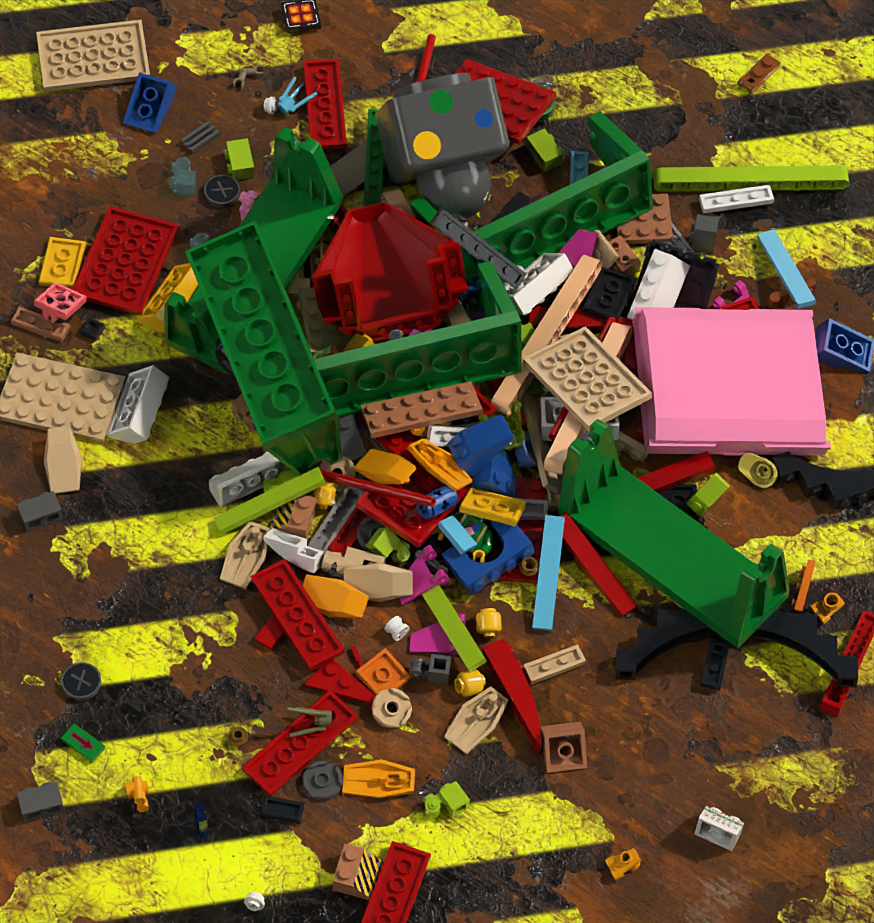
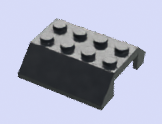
(698, 281)

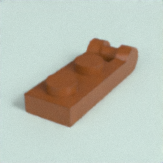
(759, 73)
(782, 296)

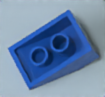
(149, 102)
(843, 347)
(480, 444)
(497, 476)

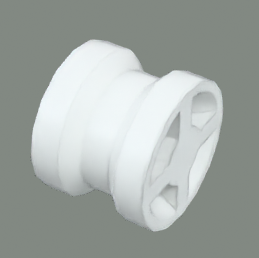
(396, 628)

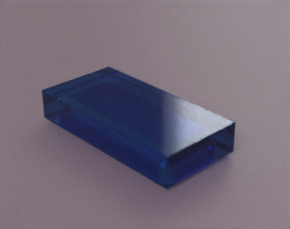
(200, 820)

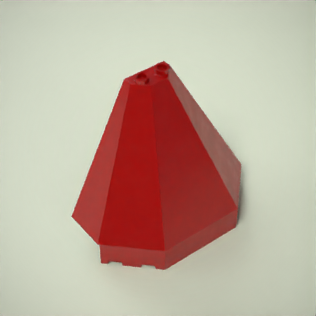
(387, 274)

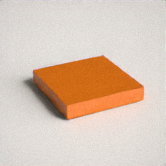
(382, 673)

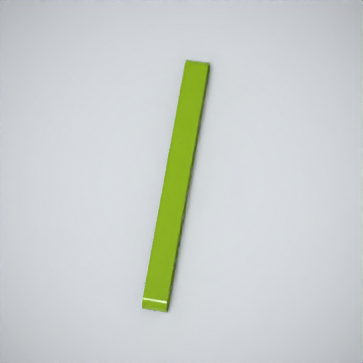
(732, 178)

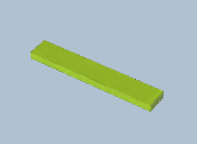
(269, 500)
(454, 628)

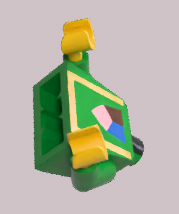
(478, 531)

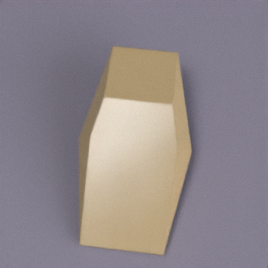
(62, 460)
(245, 555)
(380, 581)
(476, 719)

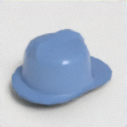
(525, 453)

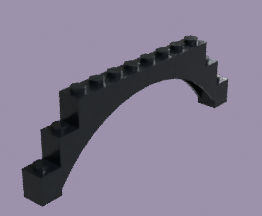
(839, 486)
(785, 628)

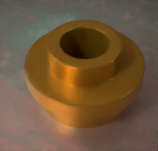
(529, 561)
(238, 742)

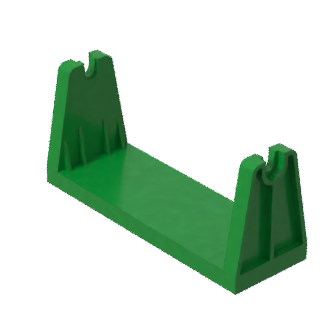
(590, 204)
(292, 219)
(267, 348)
(431, 359)
(668, 544)

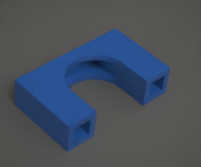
(476, 575)

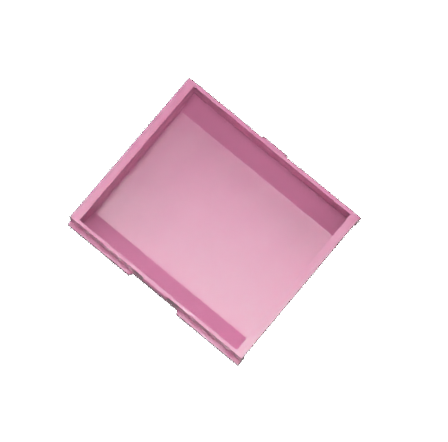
(730, 381)

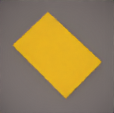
(62, 262)
(492, 506)

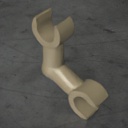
(248, 71)

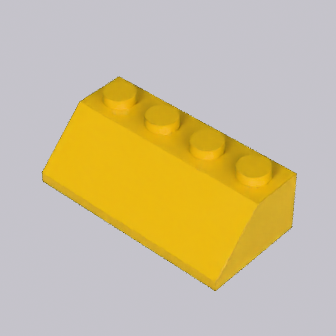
(179, 280)

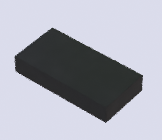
(282, 809)

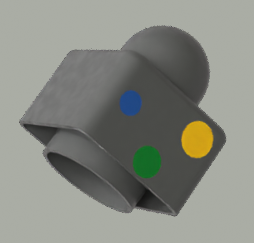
(444, 139)

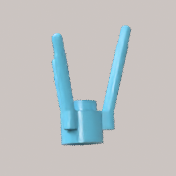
(287, 102)

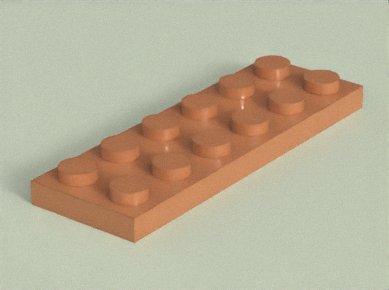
(421, 409)

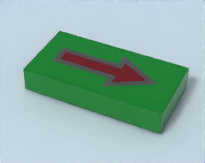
(83, 743)

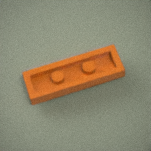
(802, 588)

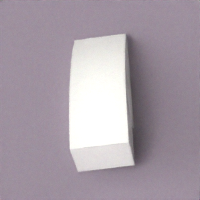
(294, 549)

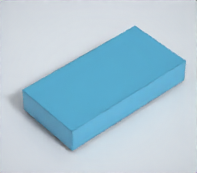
(457, 534)

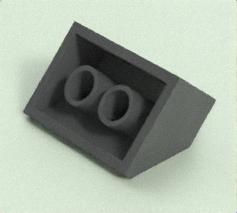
(351, 439)

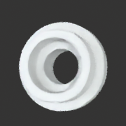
(270, 105)
(254, 901)

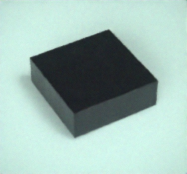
(92, 329)

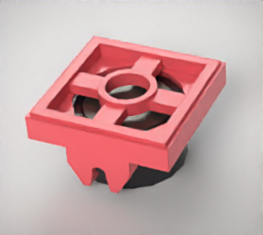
(60, 303)

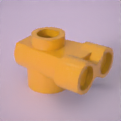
(825, 609)
(137, 790)
(622, 863)

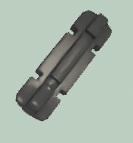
(434, 564)

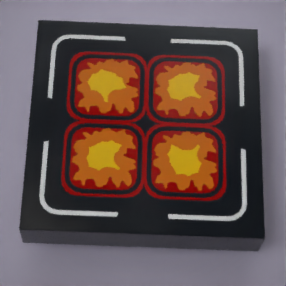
(300, 15)

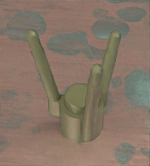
(322, 717)

